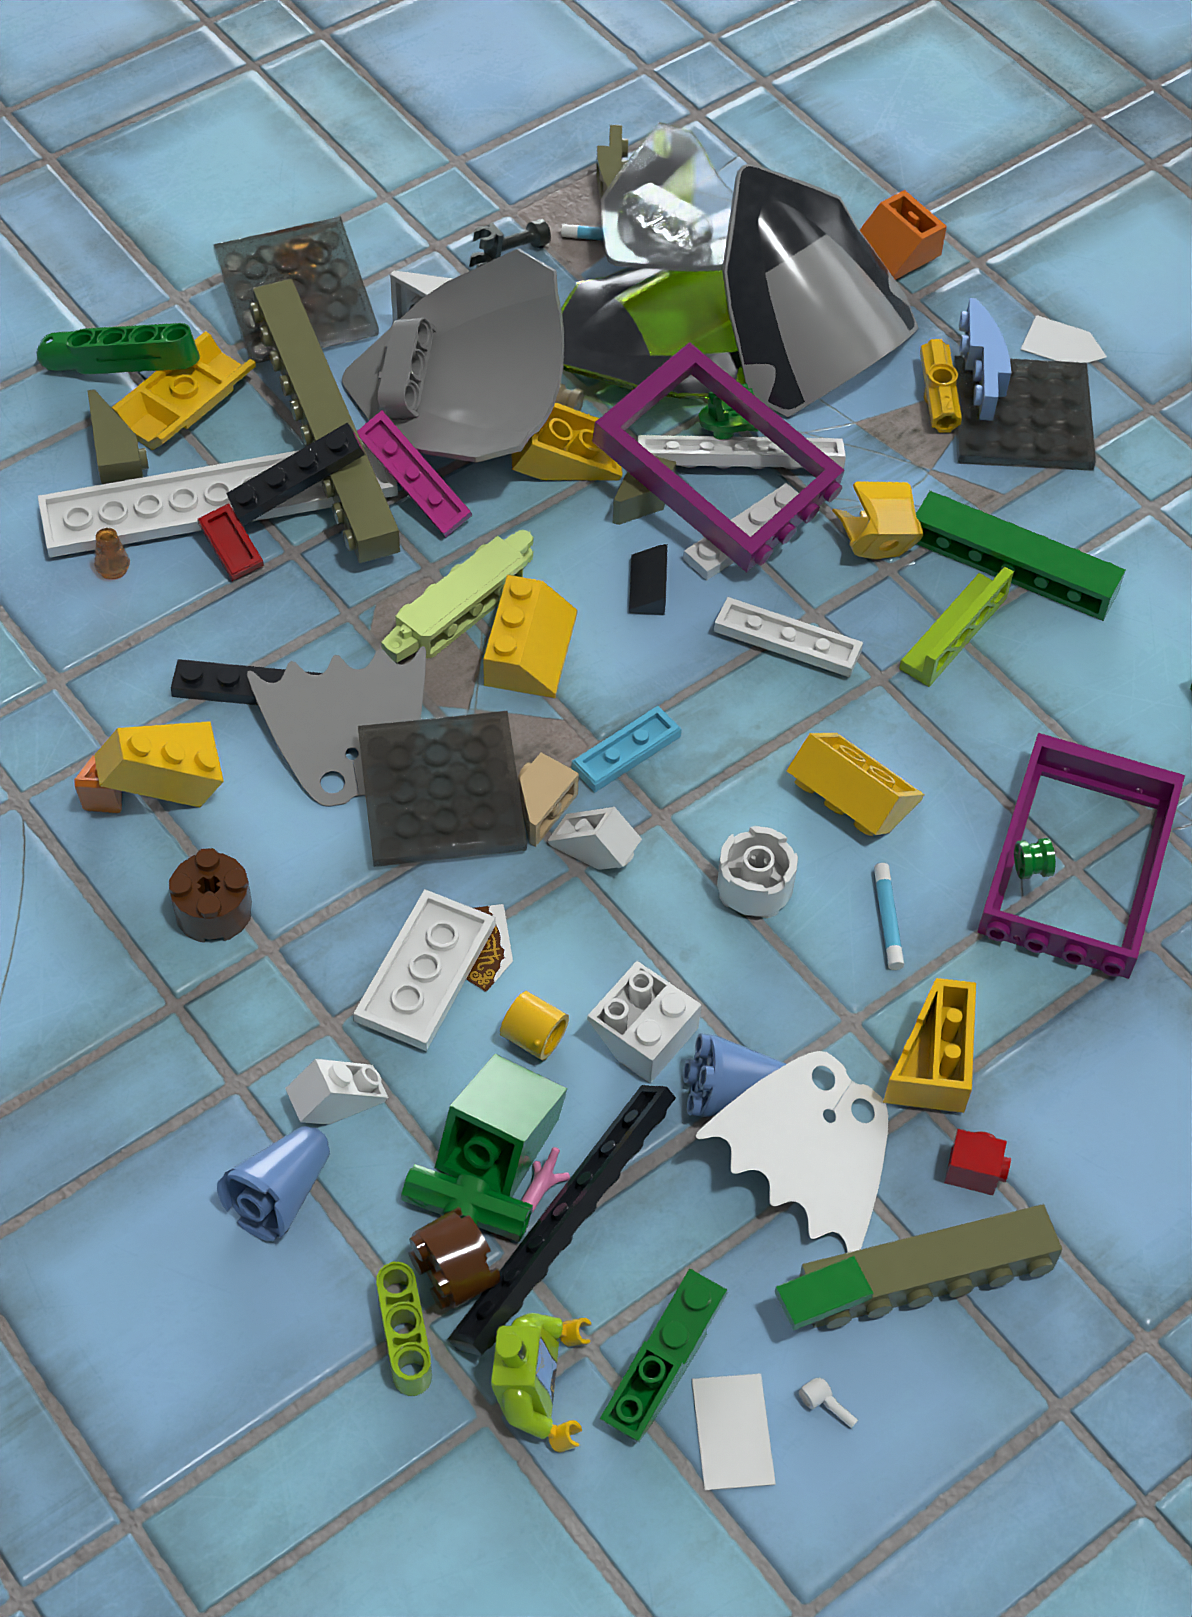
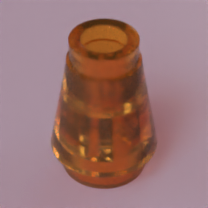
(110, 556)

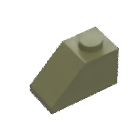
(635, 500)

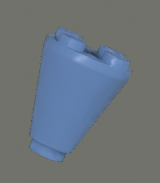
(722, 1073)

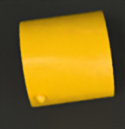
(534, 1025)

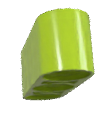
(407, 1347)

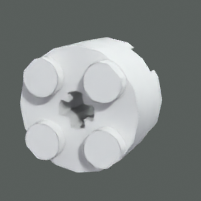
(757, 872)

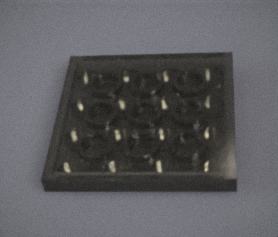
(322, 270)
(1037, 424)
(441, 788)

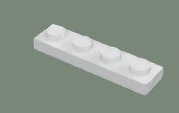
(709, 560)
(788, 636)

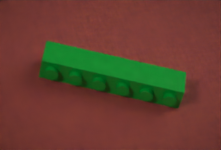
(1037, 561)

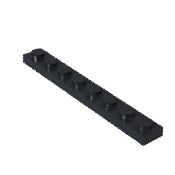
(561, 1219)

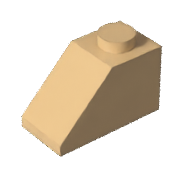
(545, 794)

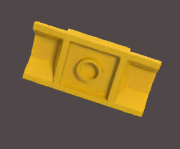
(180, 396)

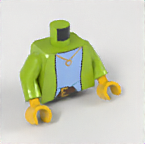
(527, 1374)

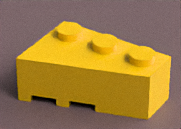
(162, 762)
(938, 1055)

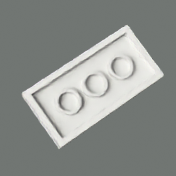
(424, 970)

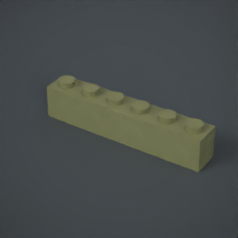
(949, 1262)

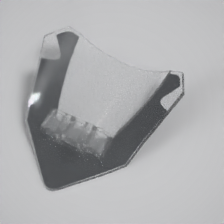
(667, 206)

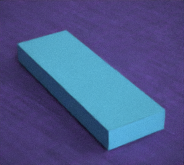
(626, 748)

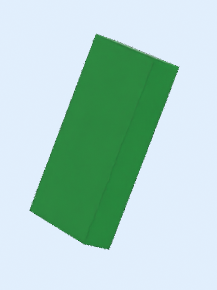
(823, 1292)

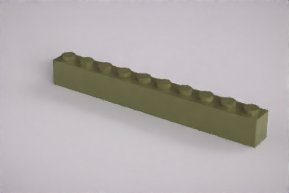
(321, 409)

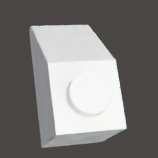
(596, 838)

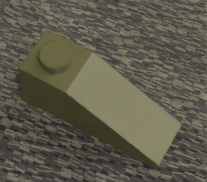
(114, 444)

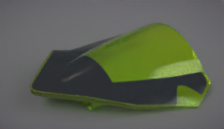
(641, 317)

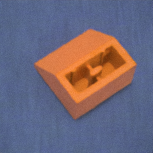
(904, 234)

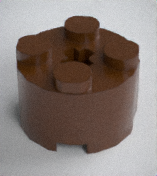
(210, 896)
(454, 1259)

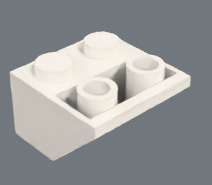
(645, 1021)

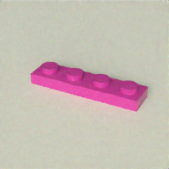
(414, 473)

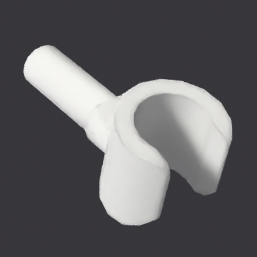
(818, 1392)

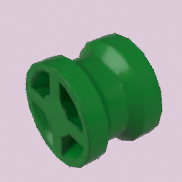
(1034, 858)

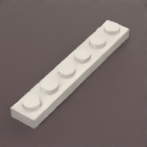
(735, 451)

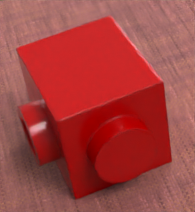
(977, 1162)

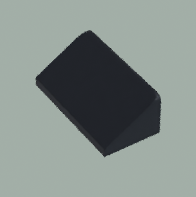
(648, 581)

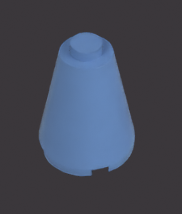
(274, 1182)

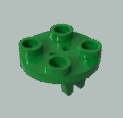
(722, 418)

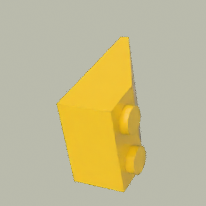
(565, 450)

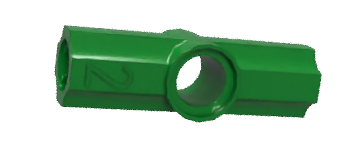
(473, 1195)

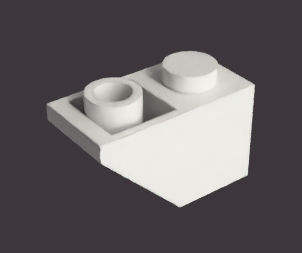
(335, 1091)

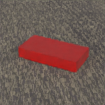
(230, 542)

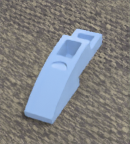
(985, 355)

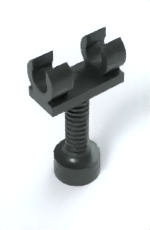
(494, 242)

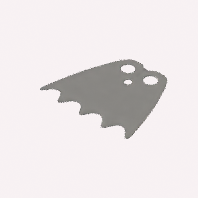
(320, 715)

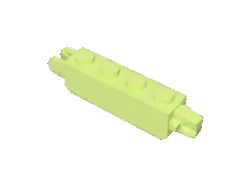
(459, 598)

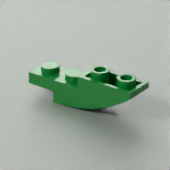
(664, 1356)

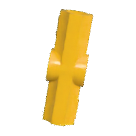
(940, 386)

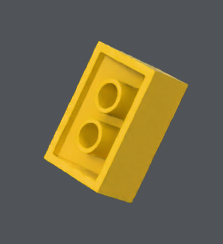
(529, 638)
(853, 783)

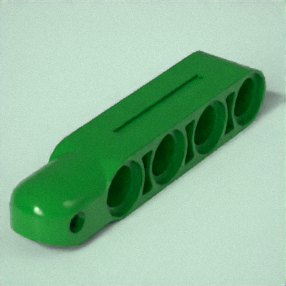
(120, 349)

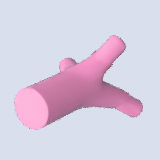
(544, 1179)

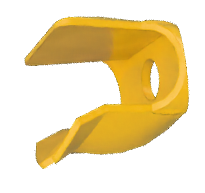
(887, 522)

